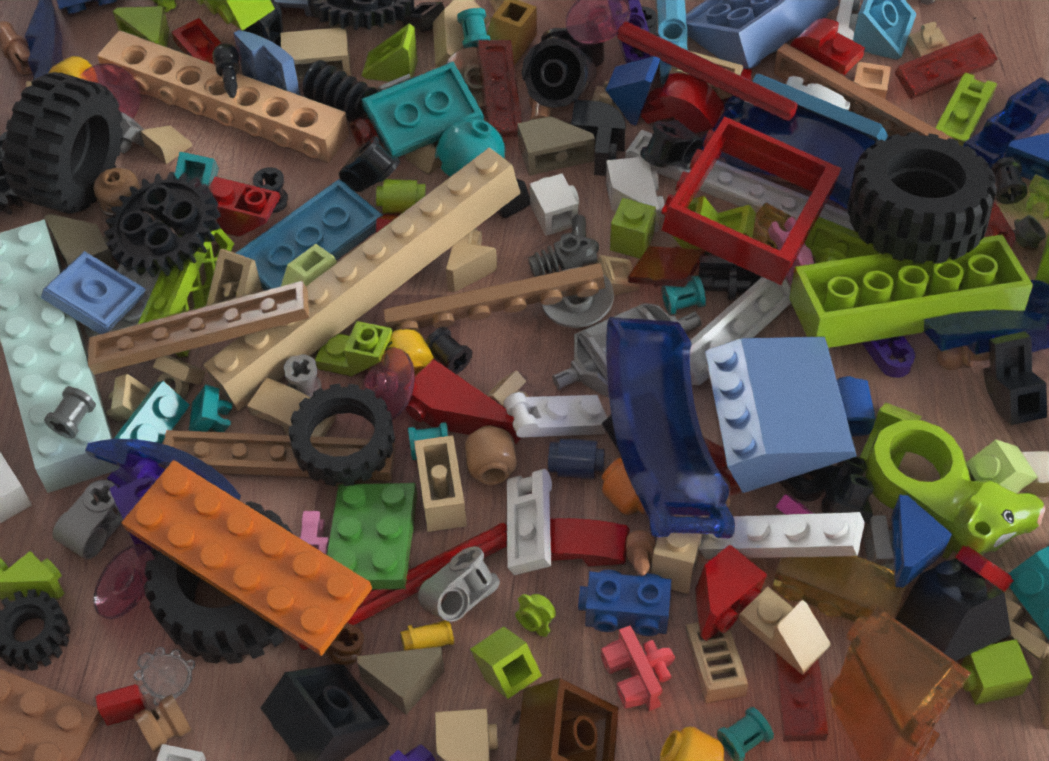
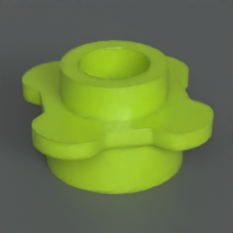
(535, 613)

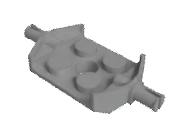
(590, 348)

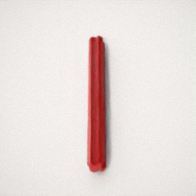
(707, 71)
(380, 599)

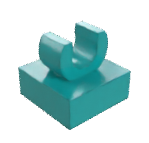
(206, 409)

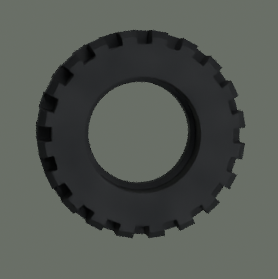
(61, 141)
(921, 198)
(204, 630)

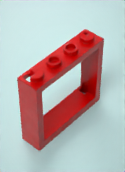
(769, 156)

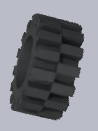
(42, 645)

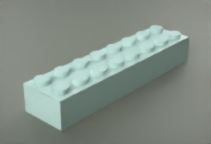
(44, 357)

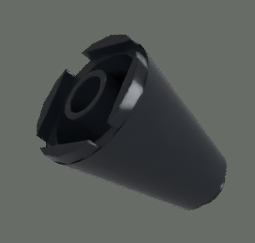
(557, 72)

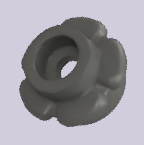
(1029, 232)

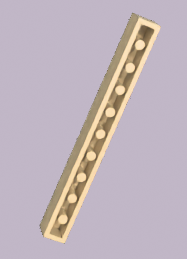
(368, 275)

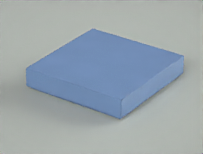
(93, 293)

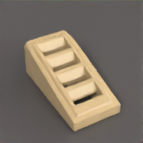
(721, 688)

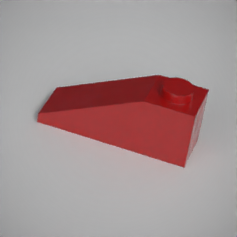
(448, 398)

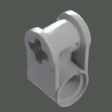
(89, 522)
(464, 581)

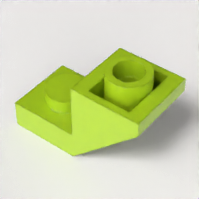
(355, 352)
(29, 574)

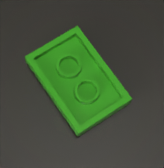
(374, 531)

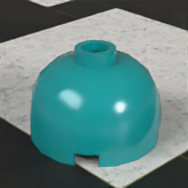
(465, 141)

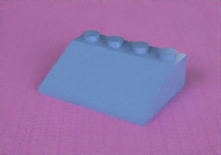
(752, 28)
(778, 408)

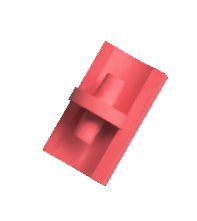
(643, 685)

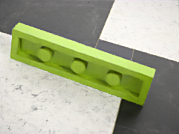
(172, 291)

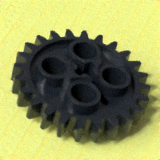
(361, 12)
(150, 244)

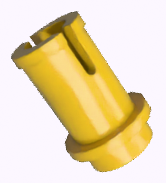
(427, 636)

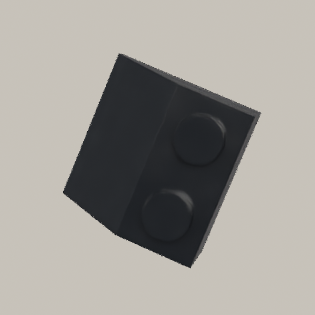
(955, 610)
(323, 713)

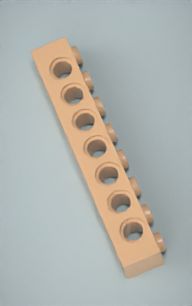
(256, 108)

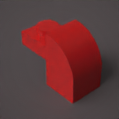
(828, 46)
(686, 100)

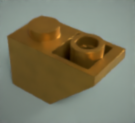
(514, 22)

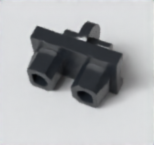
(724, 276)
(847, 488)

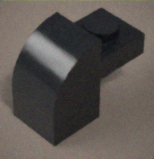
(607, 127)
(1009, 380)

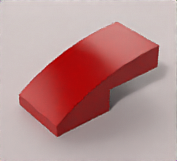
(588, 539)

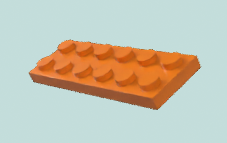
(247, 557)

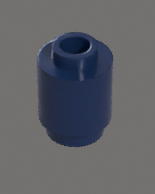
(575, 458)

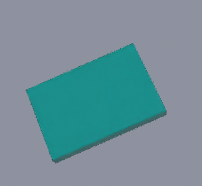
(420, 109)

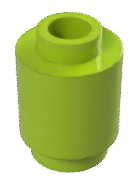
(399, 195)

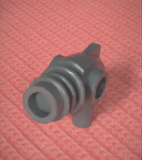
(569, 252)

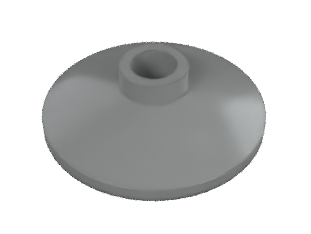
(591, 310)

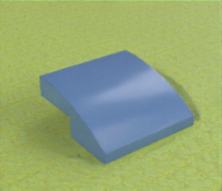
(266, 61)

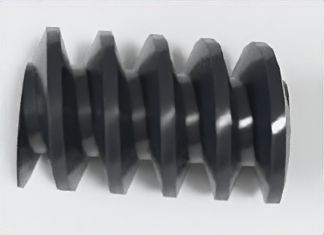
(335, 89)

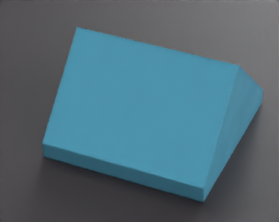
(884, 27)

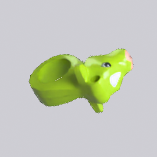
(972, 511)

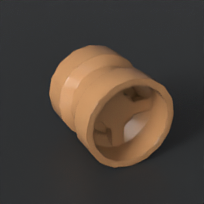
(162, 723)

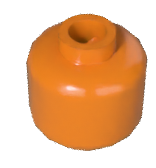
(619, 489)

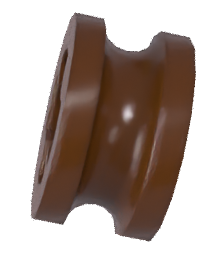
(346, 654)

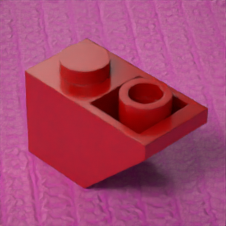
(242, 205)
(725, 590)

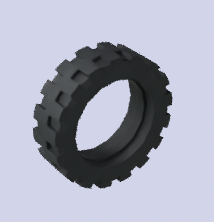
(339, 401)

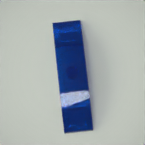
(119, 452)

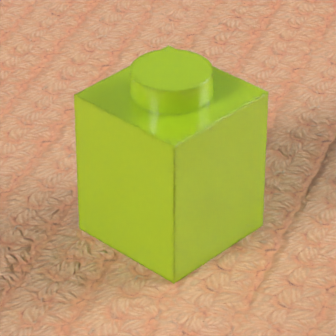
(632, 228)
(506, 662)
(997, 672)

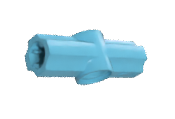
(671, 27)

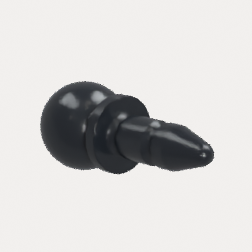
(226, 60)

